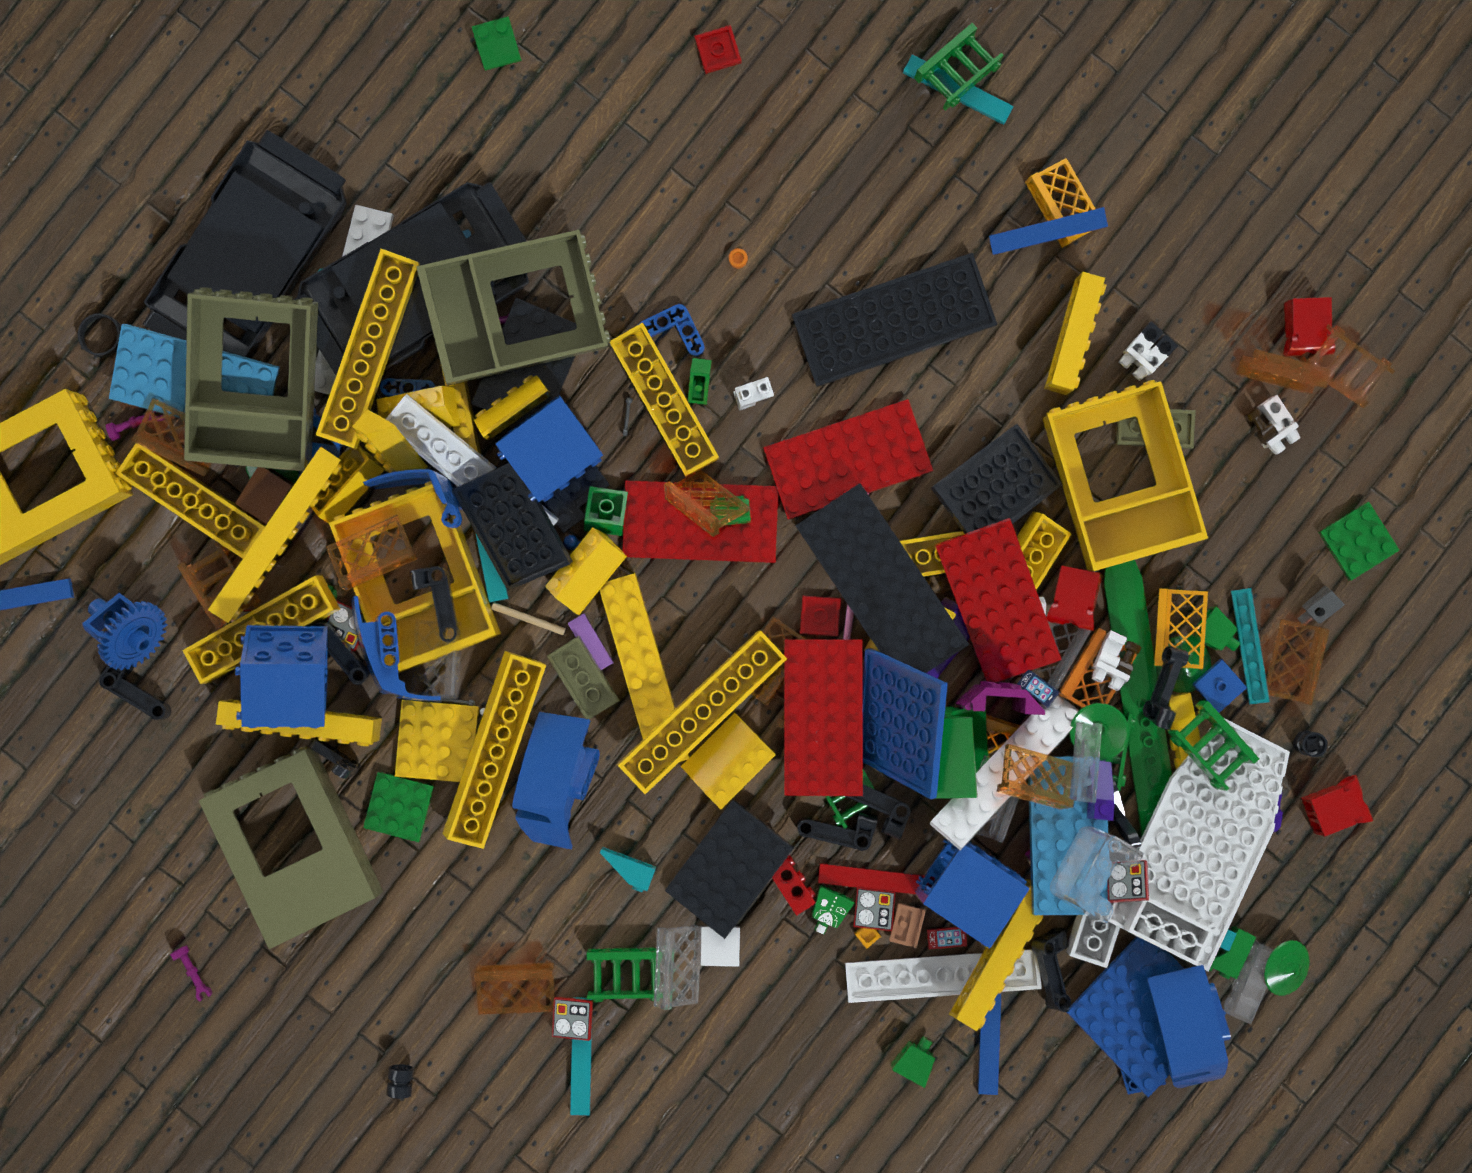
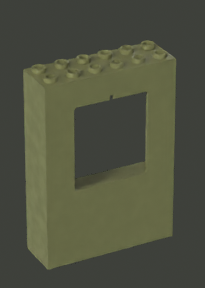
(467, 317)
(248, 426)
(313, 887)

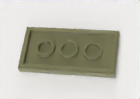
(1129, 432)
(583, 678)

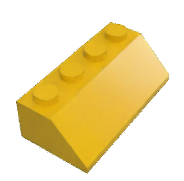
(438, 401)
(387, 443)
(347, 484)
(1041, 544)
(591, 567)

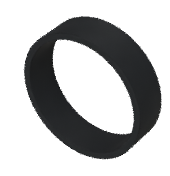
(81, 331)

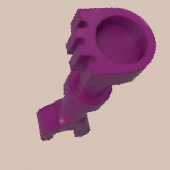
(113, 430)
(191, 971)

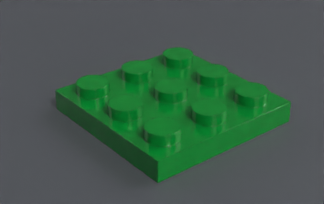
(1358, 541)
(398, 806)

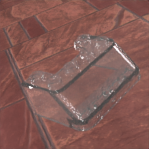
(1088, 869)

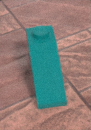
(632, 870)

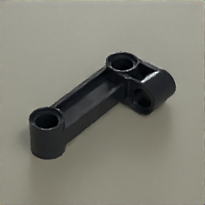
(441, 596)
(344, 655)
(132, 693)
(1157, 707)
(894, 823)
(838, 835)
(1046, 949)

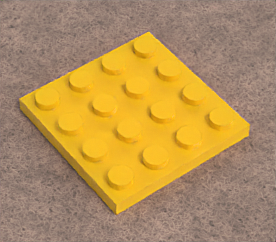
(435, 739)

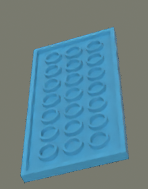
(155, 367)
(1050, 839)

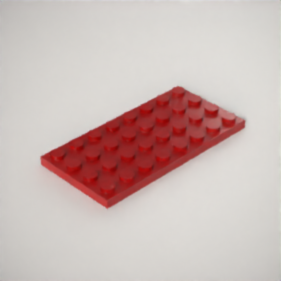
(866, 449)
(663, 532)
(998, 601)
(823, 718)

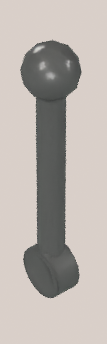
(628, 400)
(470, 702)

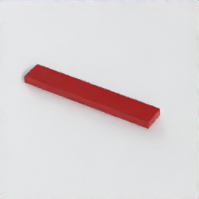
(869, 878)

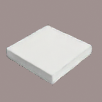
(717, 950)

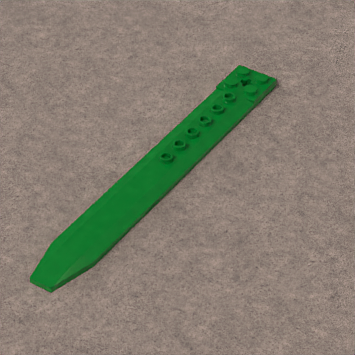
(1146, 741)

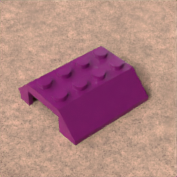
(1021, 698)

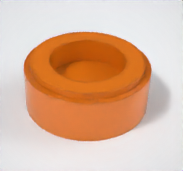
(738, 258)

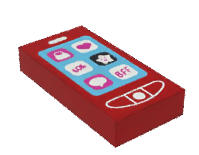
(946, 937)

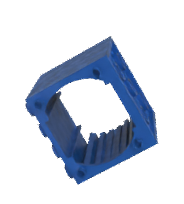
(549, 449)
(283, 676)
(972, 891)

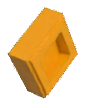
(867, 936)

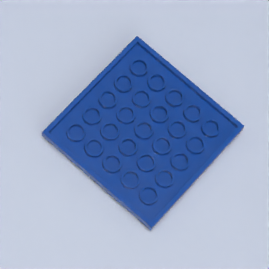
(903, 722)
(1122, 1015)

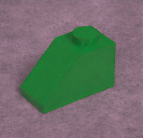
(699, 381)

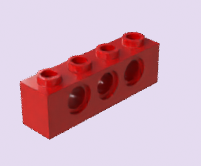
(797, 902)

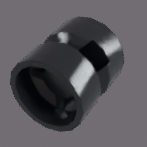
(1310, 743)
(400, 1078)

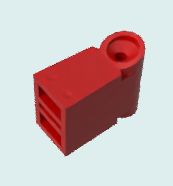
(1306, 325)
(1075, 598)
(1337, 807)

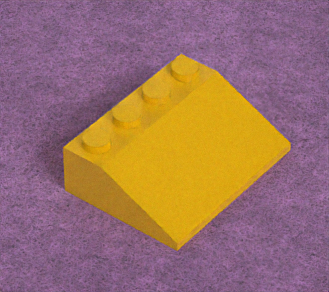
(512, 407)
(728, 760)

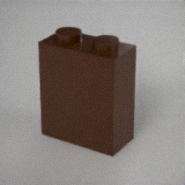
(264, 494)

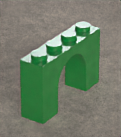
(1231, 962)

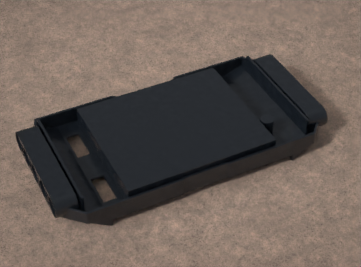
(422, 237)
(254, 238)

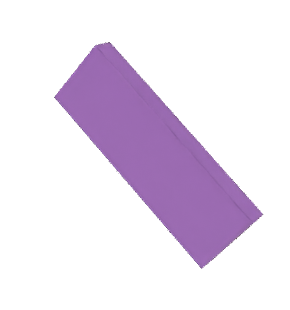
(584, 629)

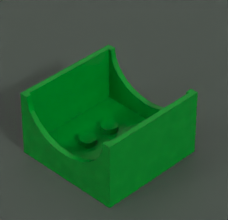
(961, 752)

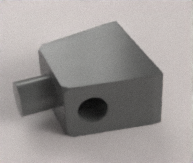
(1327, 603)

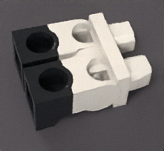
(1145, 357)

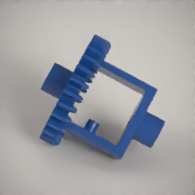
(129, 635)

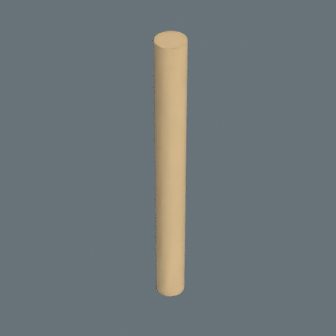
(528, 618)

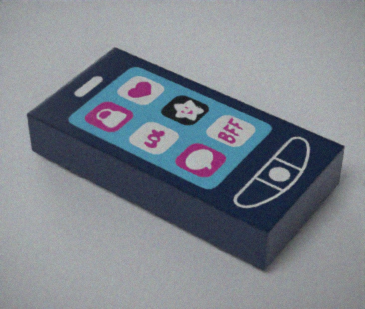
(1038, 688)

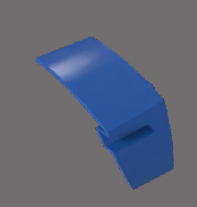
(374, 651)
(552, 777)
(1191, 1025)

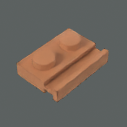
(907, 925)

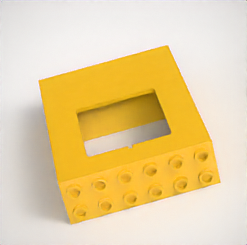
(96, 459)
(1140, 520)
(374, 596)

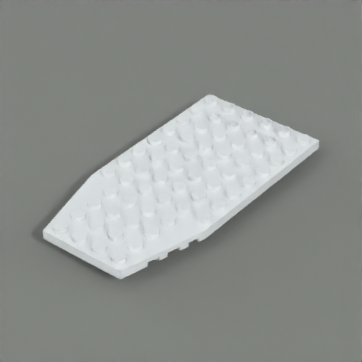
(1205, 850)

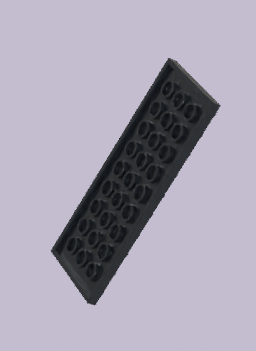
(894, 319)
(881, 582)

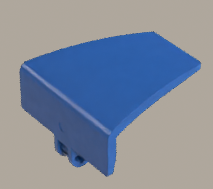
(441, 484)

